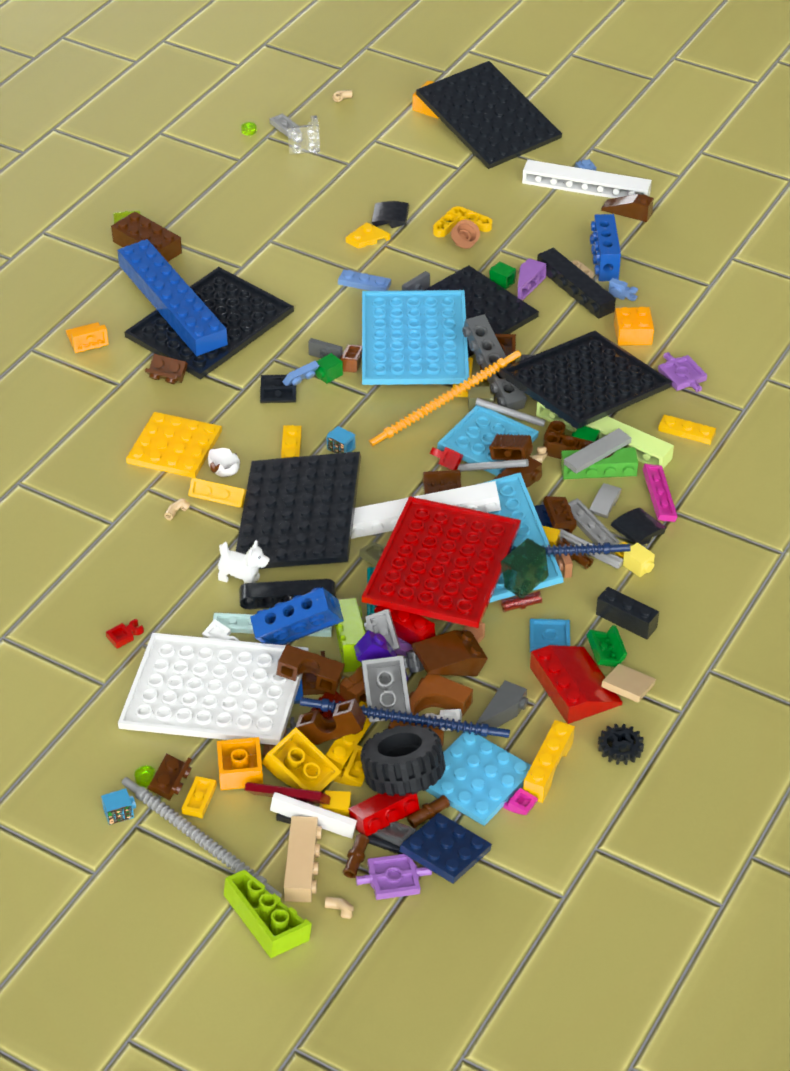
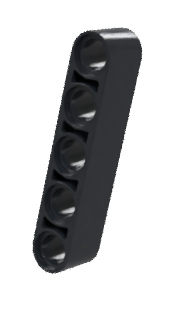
(267, 594)

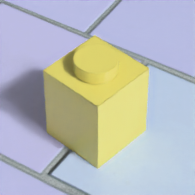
(639, 560)

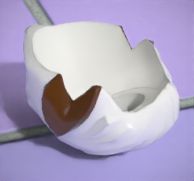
(223, 462)

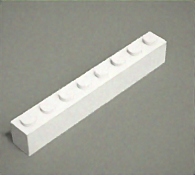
(583, 180)
(384, 516)

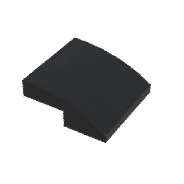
(390, 212)
(274, 391)
(638, 526)

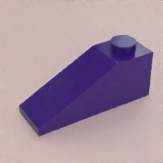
(374, 646)

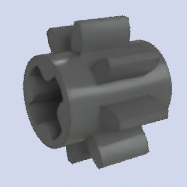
(412, 662)

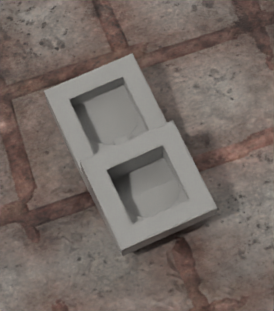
(605, 500)

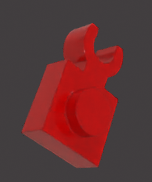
(124, 634)

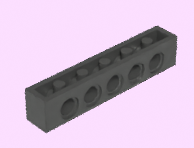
(488, 350)

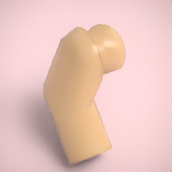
(340, 95)
(541, 454)
(174, 507)
(340, 904)

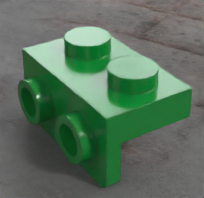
(607, 647)

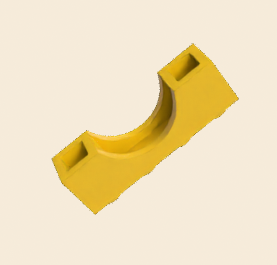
(542, 770)

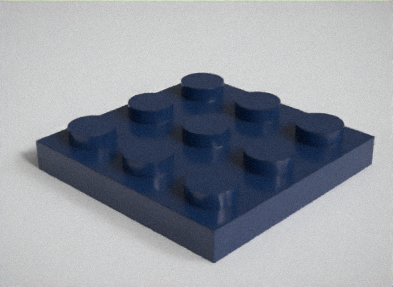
(445, 847)

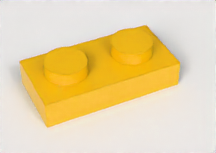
(199, 797)

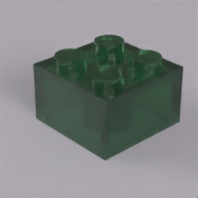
(525, 568)

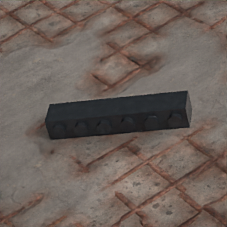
(577, 283)

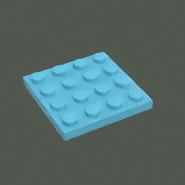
(476, 432)
(479, 777)

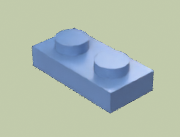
(301, 373)

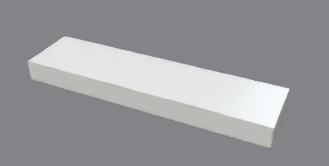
(327, 819)

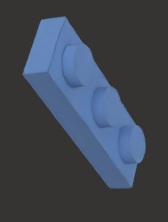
(363, 281)

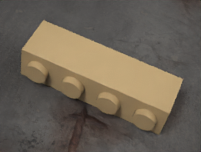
(301, 858)

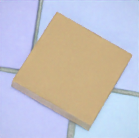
(628, 683)

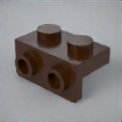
(441, 481)

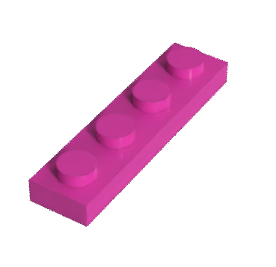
(659, 492)

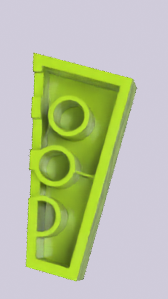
(349, 633)
(265, 915)

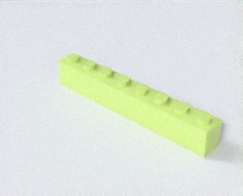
(648, 448)

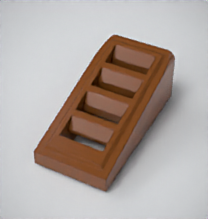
(351, 358)

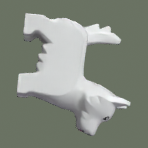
(241, 565)

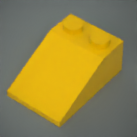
(300, 763)

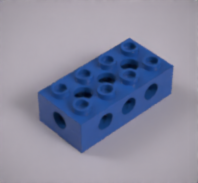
(605, 247)
(297, 617)

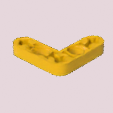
(455, 215)

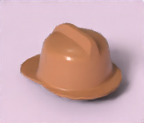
(465, 234)

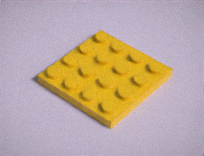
(174, 444)

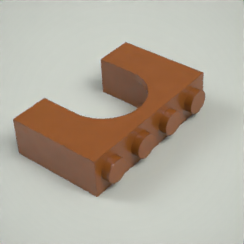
(438, 692)

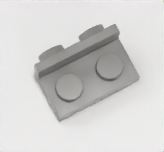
(383, 624)

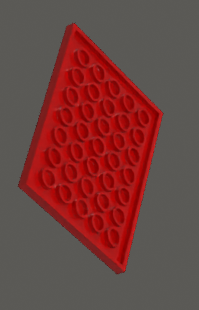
(442, 562)

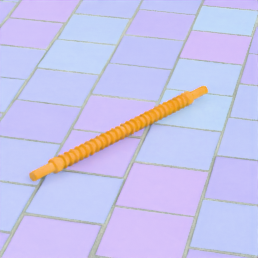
(389, 432)

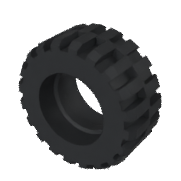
(403, 760)

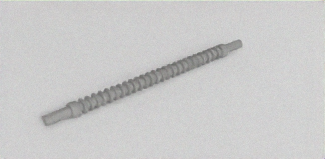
(204, 841)

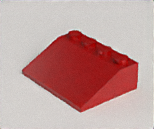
(572, 681)

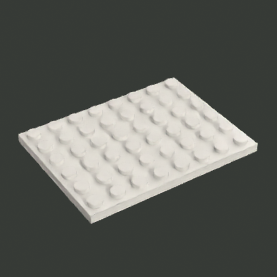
(210, 690)

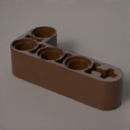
(557, 441)

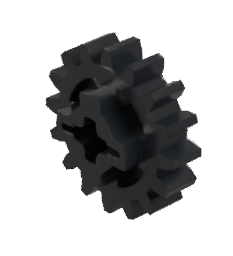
(620, 744)

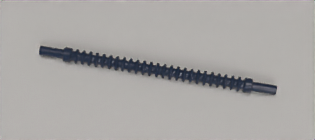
(606, 548)
(482, 729)

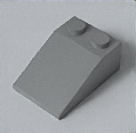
(386, 685)

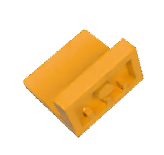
(87, 337)

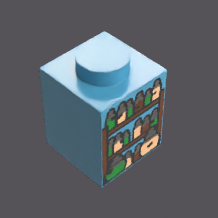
(340, 440)
(118, 806)

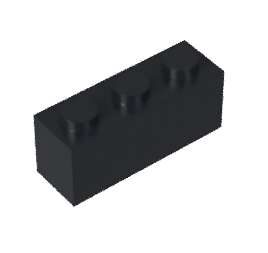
(627, 613)

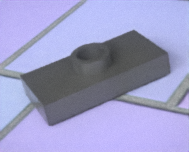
(418, 283)
(321, 349)
(395, 833)

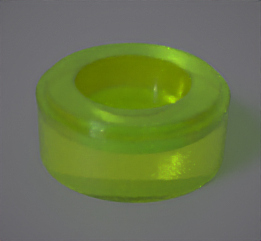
(248, 128)
(144, 775)

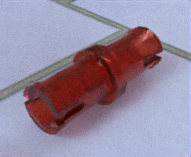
(517, 602)

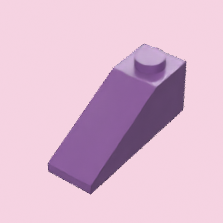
(530, 276)

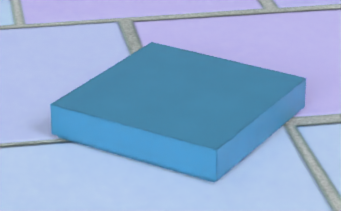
(549, 632)

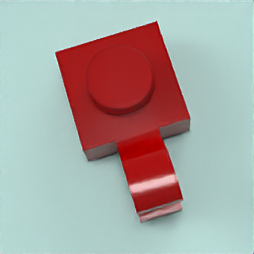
(448, 457)

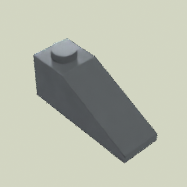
(505, 705)

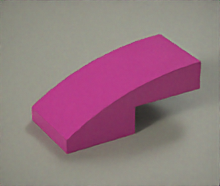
(521, 802)

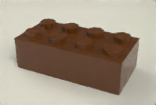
(138, 228)

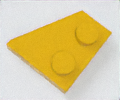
(366, 235)

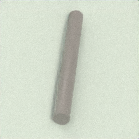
(510, 412)
(493, 465)

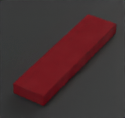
(299, 794)

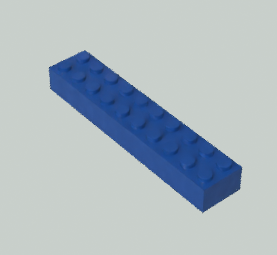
(172, 297)

